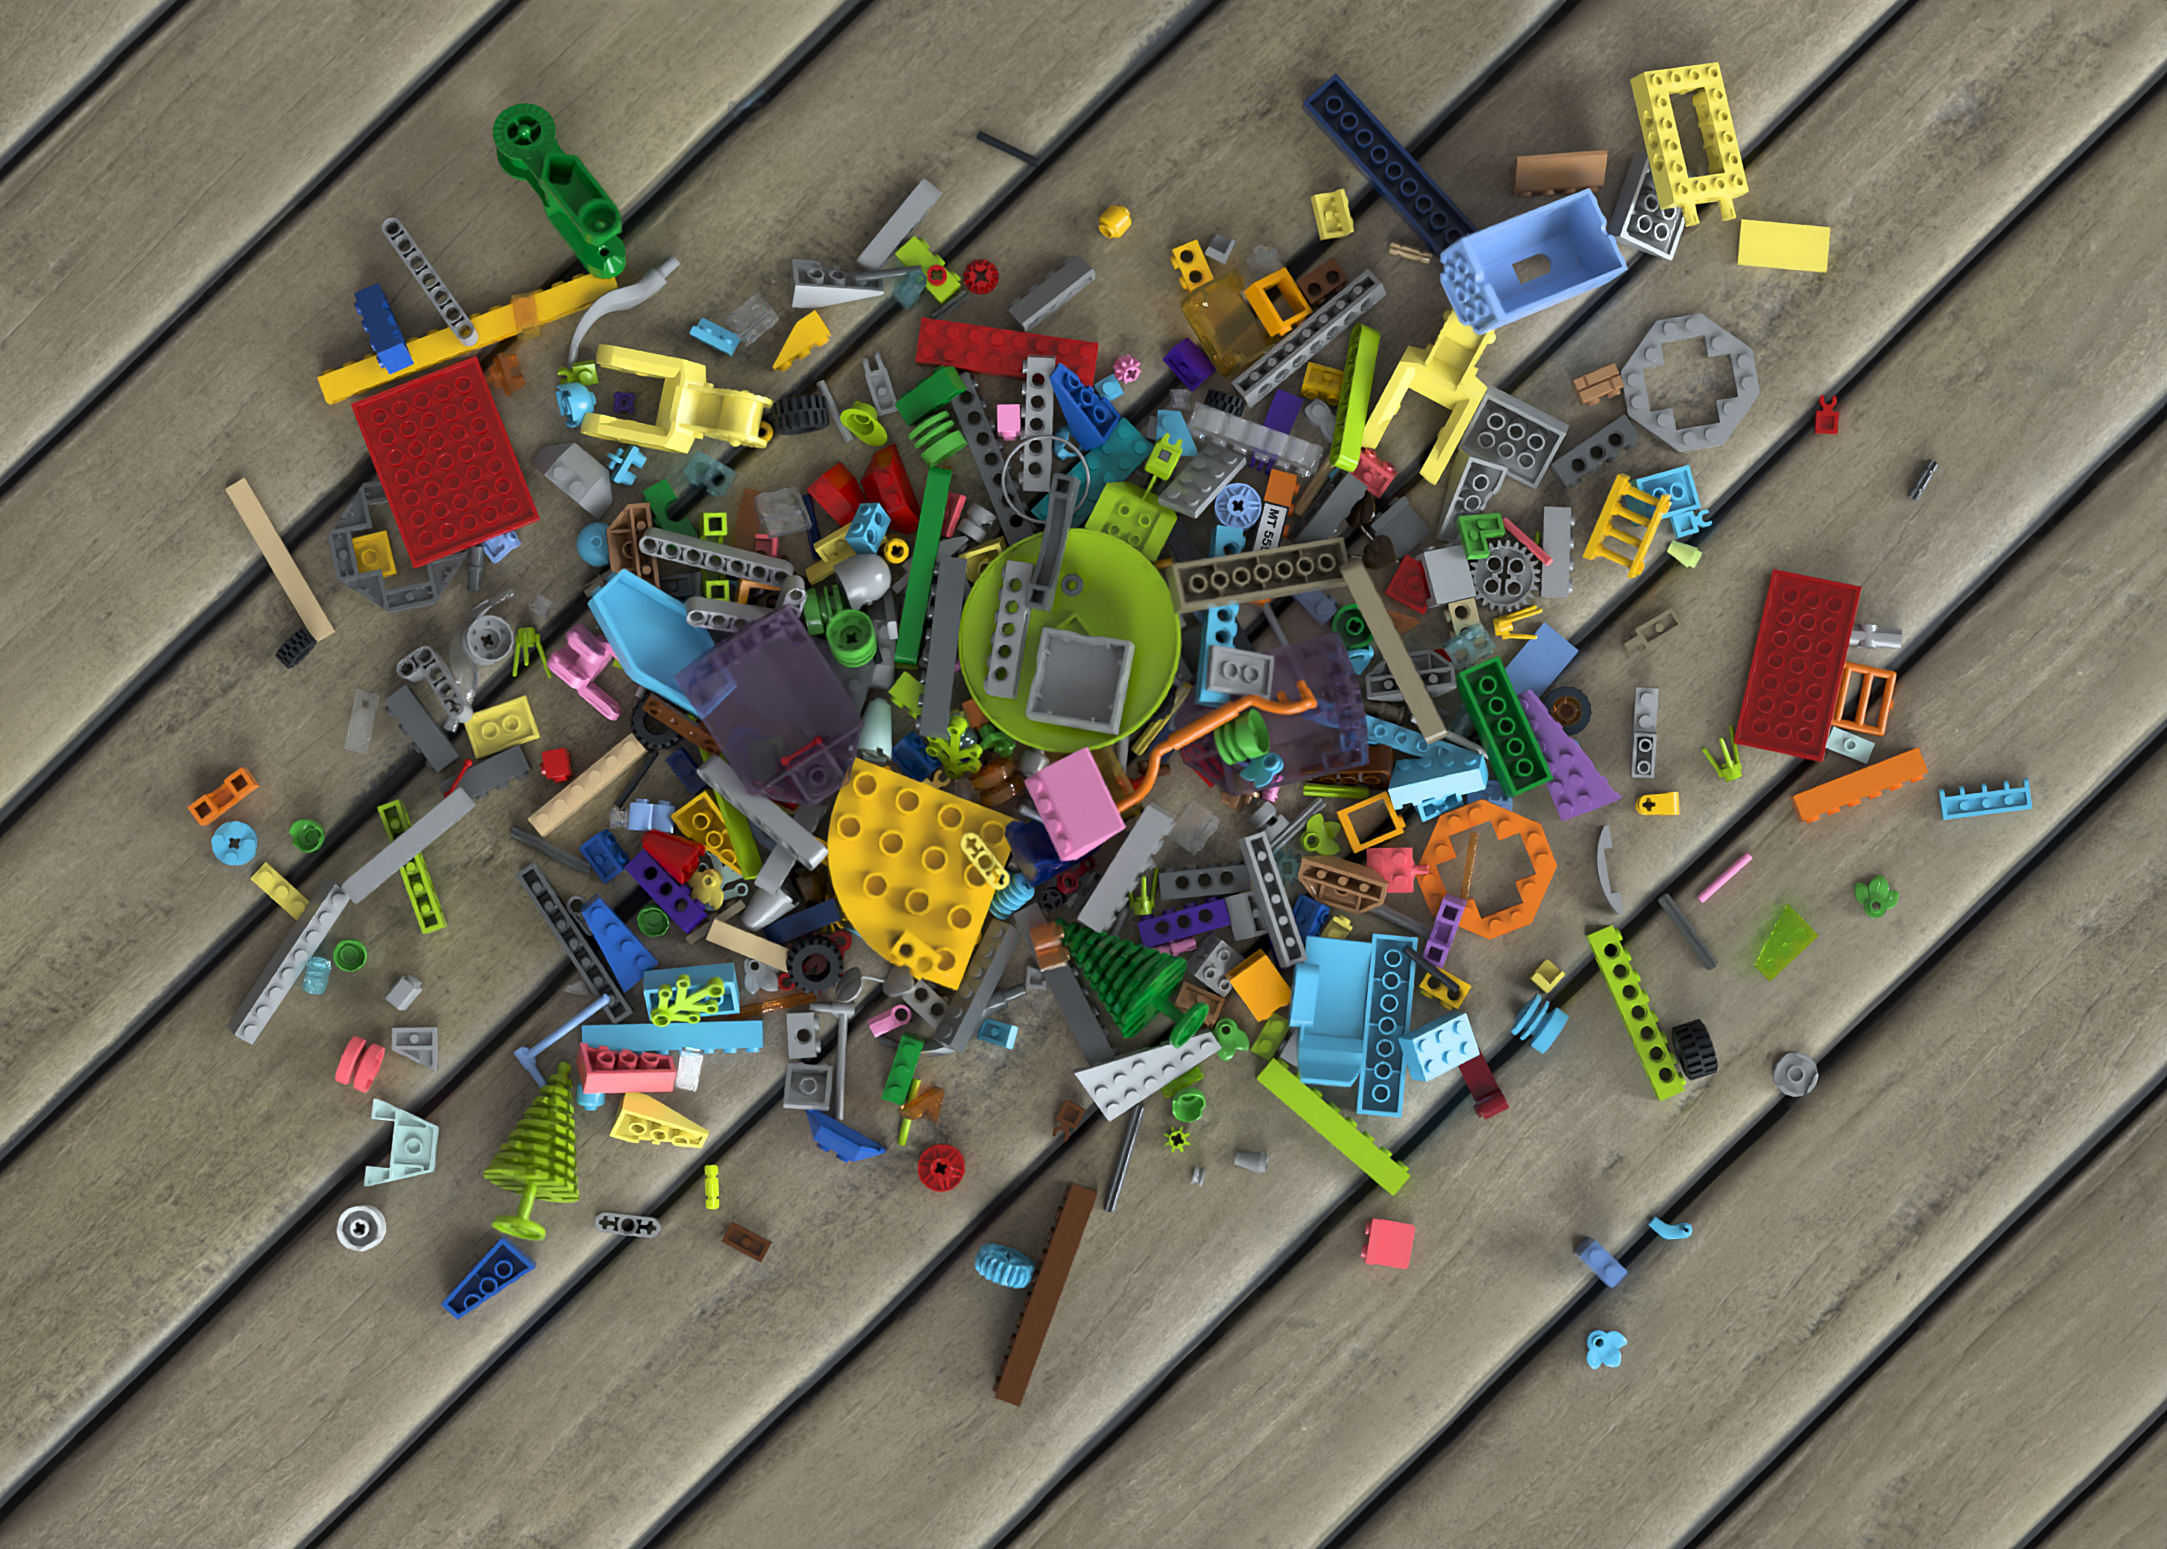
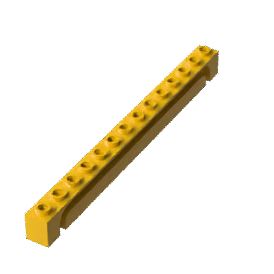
(444, 345)

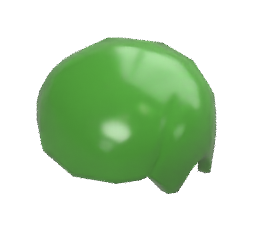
(307, 835)
(653, 920)
(349, 954)
(1188, 1104)

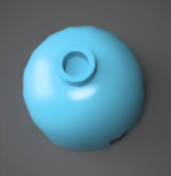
(574, 402)
(593, 544)

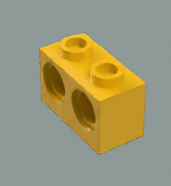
(1197, 265)
(919, 950)
(1441, 991)

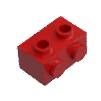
(557, 765)

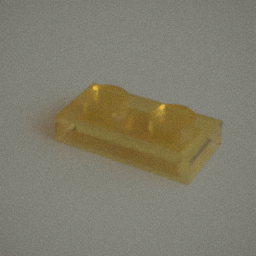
(526, 316)

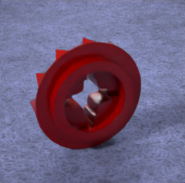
(991, 275)

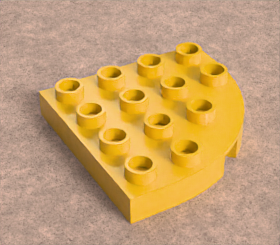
(903, 866)

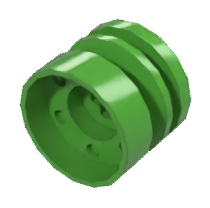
(937, 439)
(821, 609)
(849, 627)
(1242, 737)

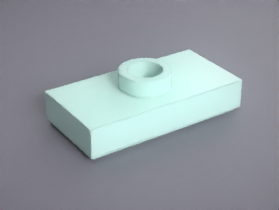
(1849, 745)

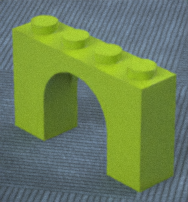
(713, 528)

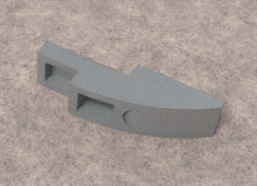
(946, 548)
(1644, 732)

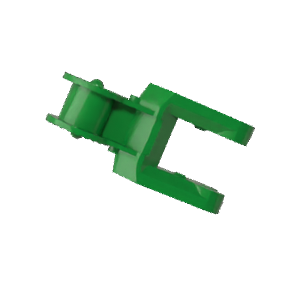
(569, 192)

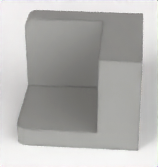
(1220, 250)

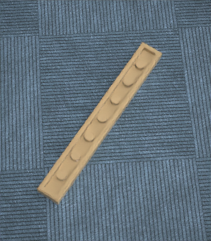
(280, 559)

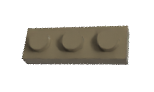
(732, 909)

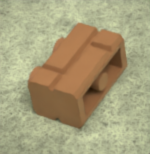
(1597, 384)

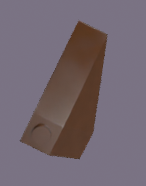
(1375, 774)

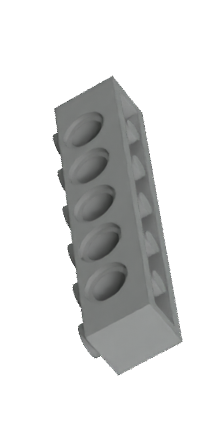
(1041, 480)
(1017, 640)

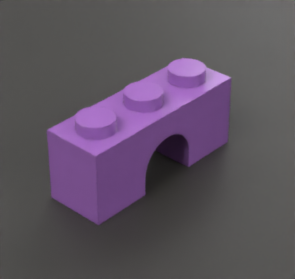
(1444, 930)

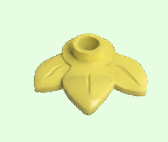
(707, 890)

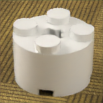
(349, 1222)

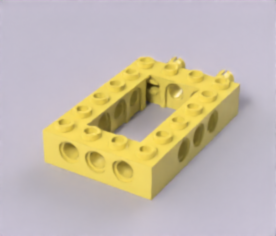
(1663, 146)

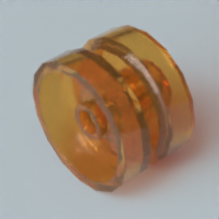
(997, 781)

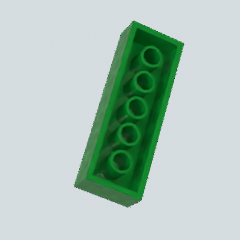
(1502, 727)

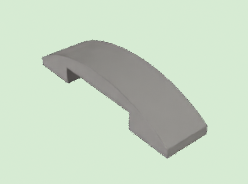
(1603, 842)

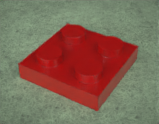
(1410, 585)

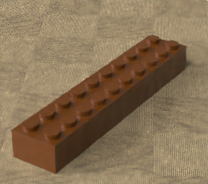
(1046, 1293)

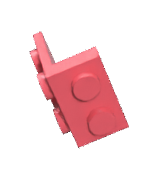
(1388, 1243)

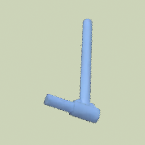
(527, 1056)

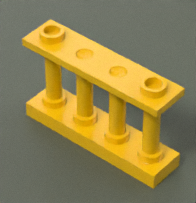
(1605, 528)

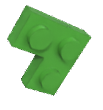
(1475, 530)

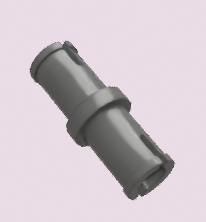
(475, 568)

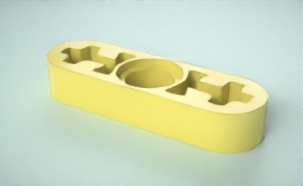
(999, 871)

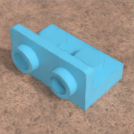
(715, 337)

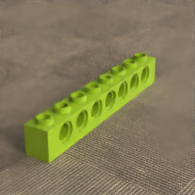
(1662, 1088)

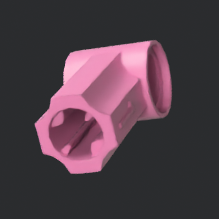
(888, 1020)

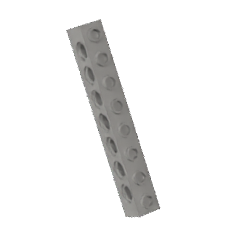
(1309, 338)

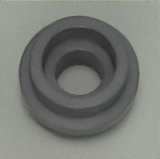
(1067, 580)

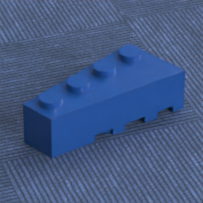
(617, 941)

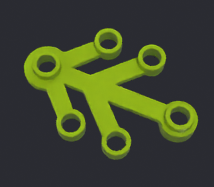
(954, 767)
(664, 1014)

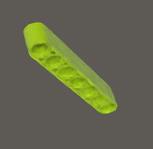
(1354, 397)

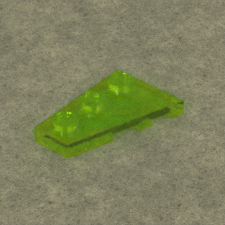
(1785, 943)

